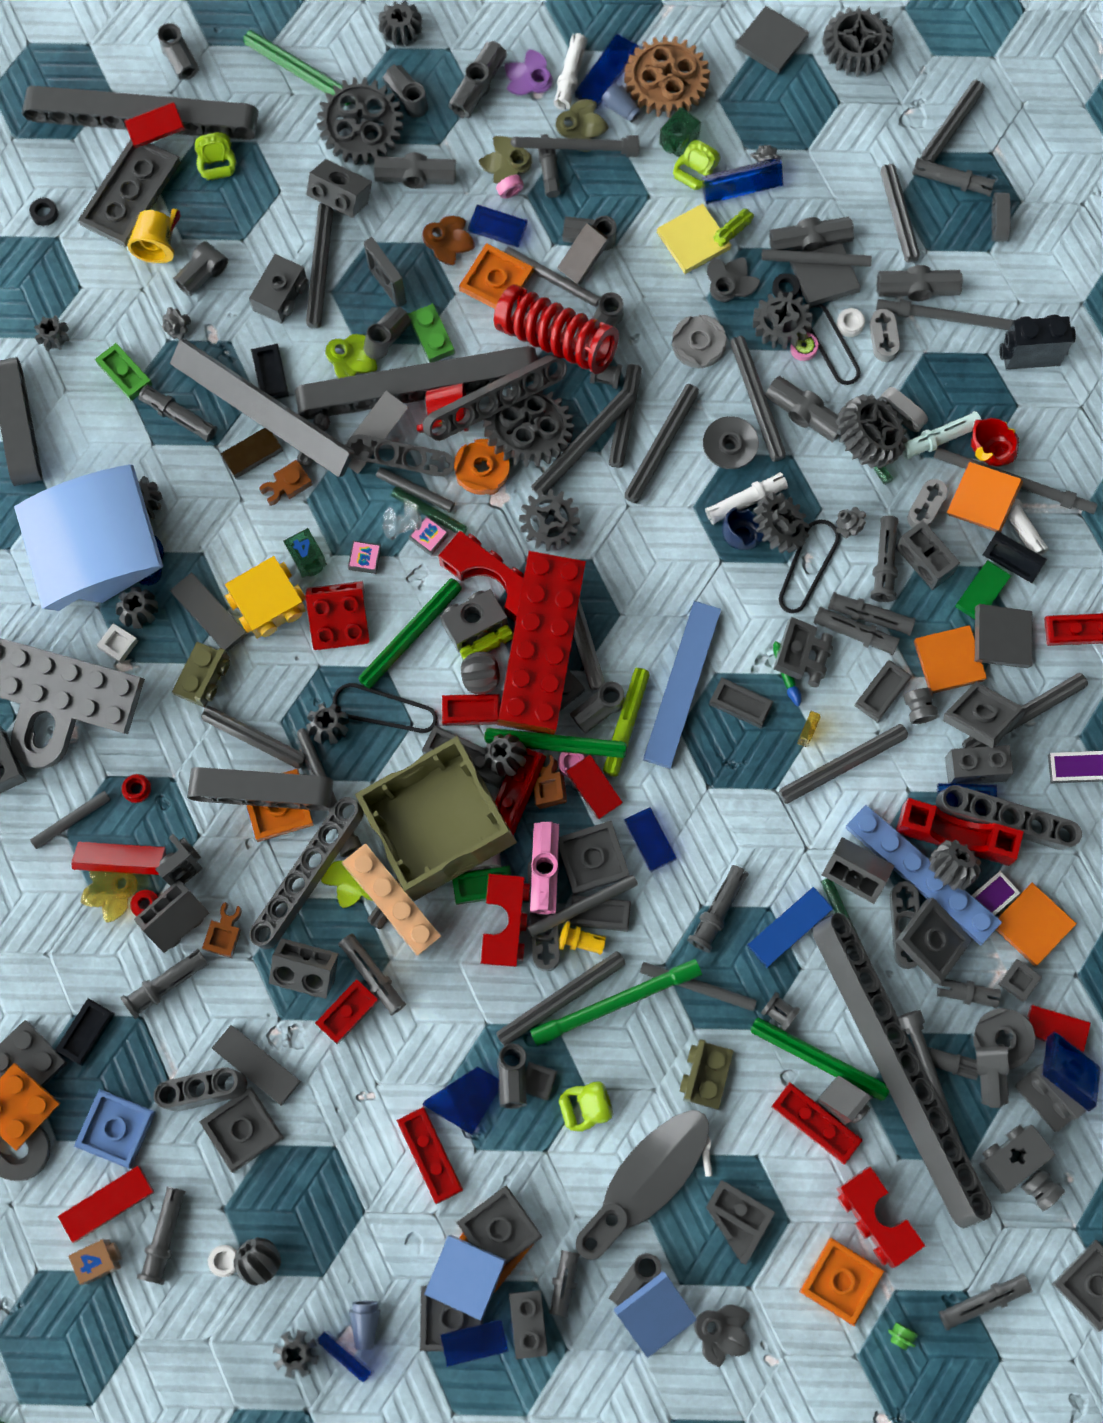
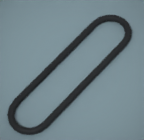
(844, 345)

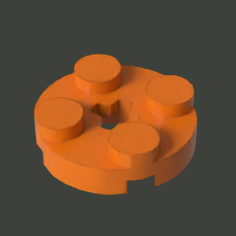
(481, 482)

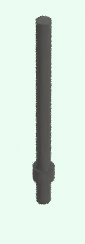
(905, 308)
(1067, 499)

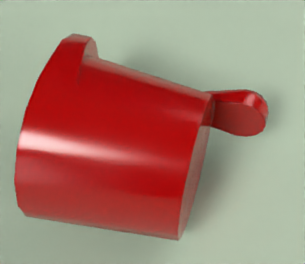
(441, 397)

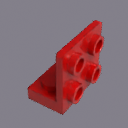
(337, 615)

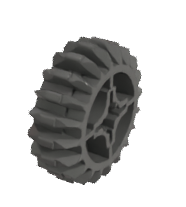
(858, 41)
(871, 431)

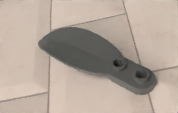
(647, 1179)

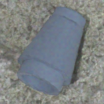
(620, 102)
(364, 1323)

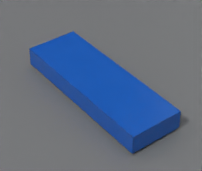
(790, 927)

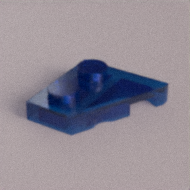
(465, 1099)

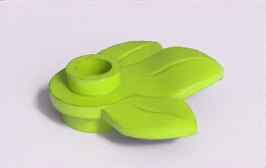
(354, 358)
(348, 889)

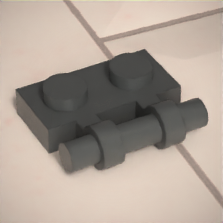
(795, 650)

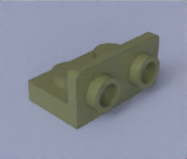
(201, 674)
(707, 1075)

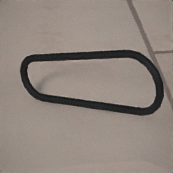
(819, 573)
(391, 697)

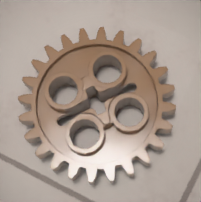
(666, 76)

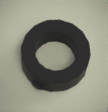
(45, 220)
(789, 278)

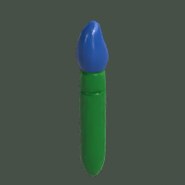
(792, 690)

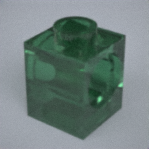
(681, 123)

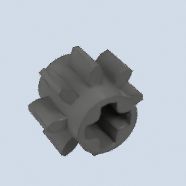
(51, 333)

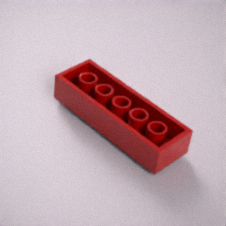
(541, 643)

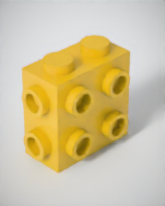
(265, 598)

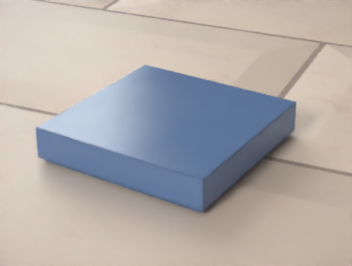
(115, 1129)
(465, 1277)
(655, 1314)

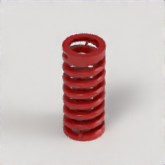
(598, 331)

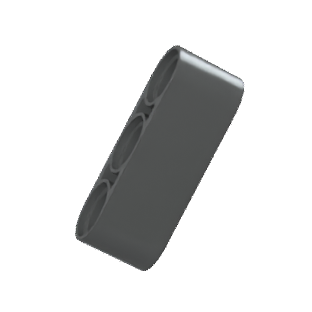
(186, 1089)

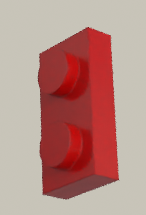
(346, 1011)

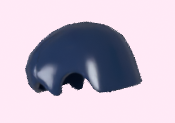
(740, 530)

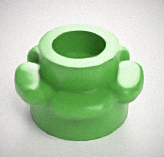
(902, 1336)

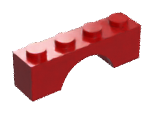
(467, 559)
(933, 826)

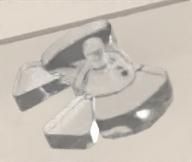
(394, 524)

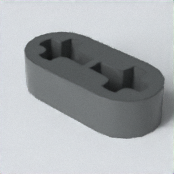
(1000, 217)

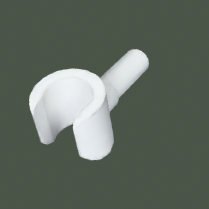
(706, 1158)

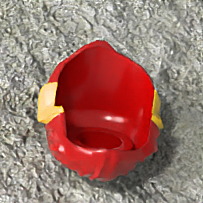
(994, 442)

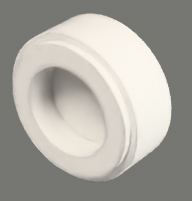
(850, 322)
(222, 1261)

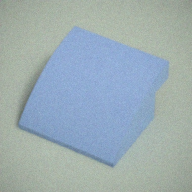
(88, 537)

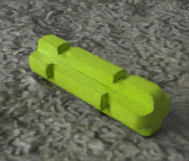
(733, 227)
(488, 642)

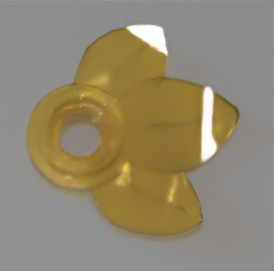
(105, 893)

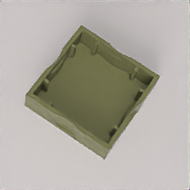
(435, 819)

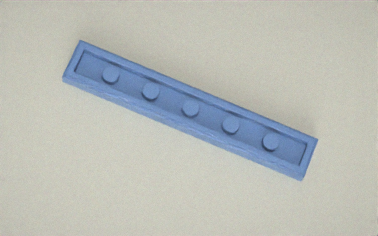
(682, 685)

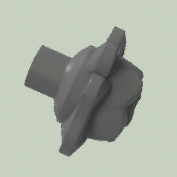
(765, 153)
(175, 323)
(850, 522)

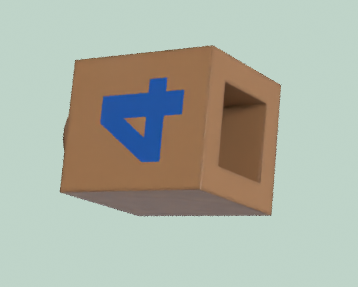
(95, 1261)

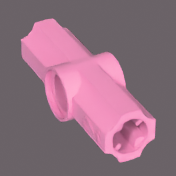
(544, 885)

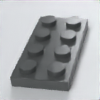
(127, 190)

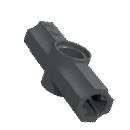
(482, 68)
(415, 170)
(812, 234)
(919, 283)
(803, 408)

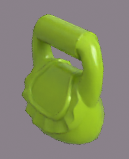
(214, 148)
(699, 158)
(593, 1102)

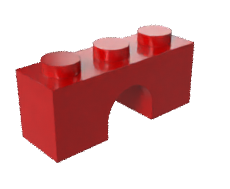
(505, 947)
(892, 1243)

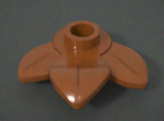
(451, 240)

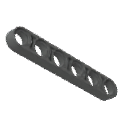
(496, 400)
(302, 869)

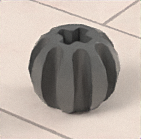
(134, 600)
(480, 673)
(320, 718)
(505, 755)
(257, 1261)
(286, 1354)

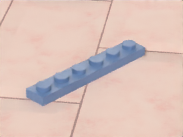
(914, 868)

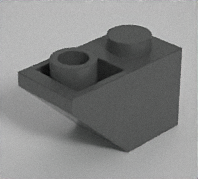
(844, 1101)

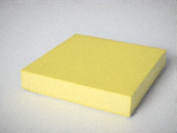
(691, 238)

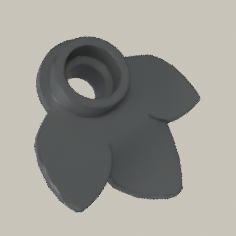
(732, 277)
(727, 1336)

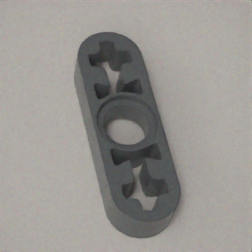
(897, 903)

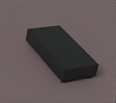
(270, 371)
(1014, 557)
(85, 1032)

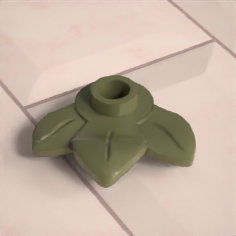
(585, 121)
(503, 160)

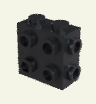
(1037, 342)

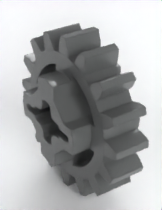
(771, 314)
(539, 515)
(779, 521)

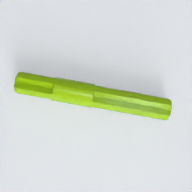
(627, 717)

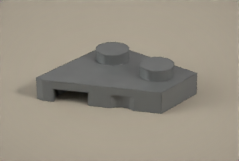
(739, 1219)

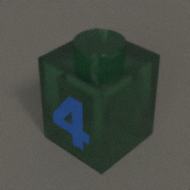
(305, 553)

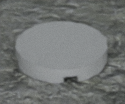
(699, 341)

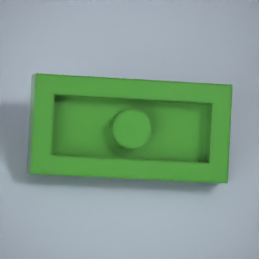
(431, 333)
(123, 371)

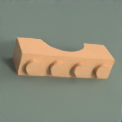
(391, 899)

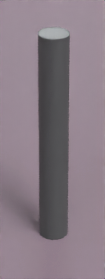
(415, 489)
(69, 820)

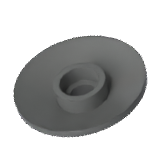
(730, 431)

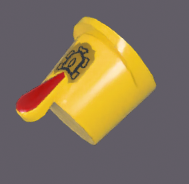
(153, 236)

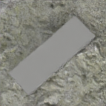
(377, 424)

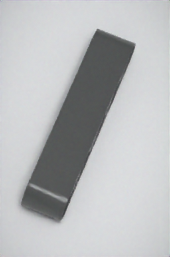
(17, 425)
(260, 788)
(1022, 816)

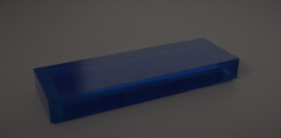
(606, 70)
(742, 181)

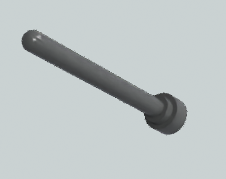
(626, 145)
(353, 842)
(913, 1025)

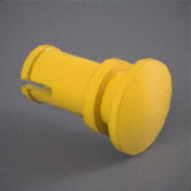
(580, 939)

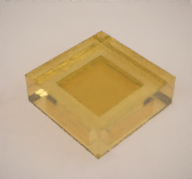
(809, 729)

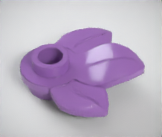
(524, 75)

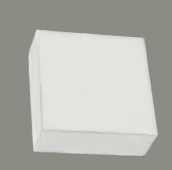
(117, 643)

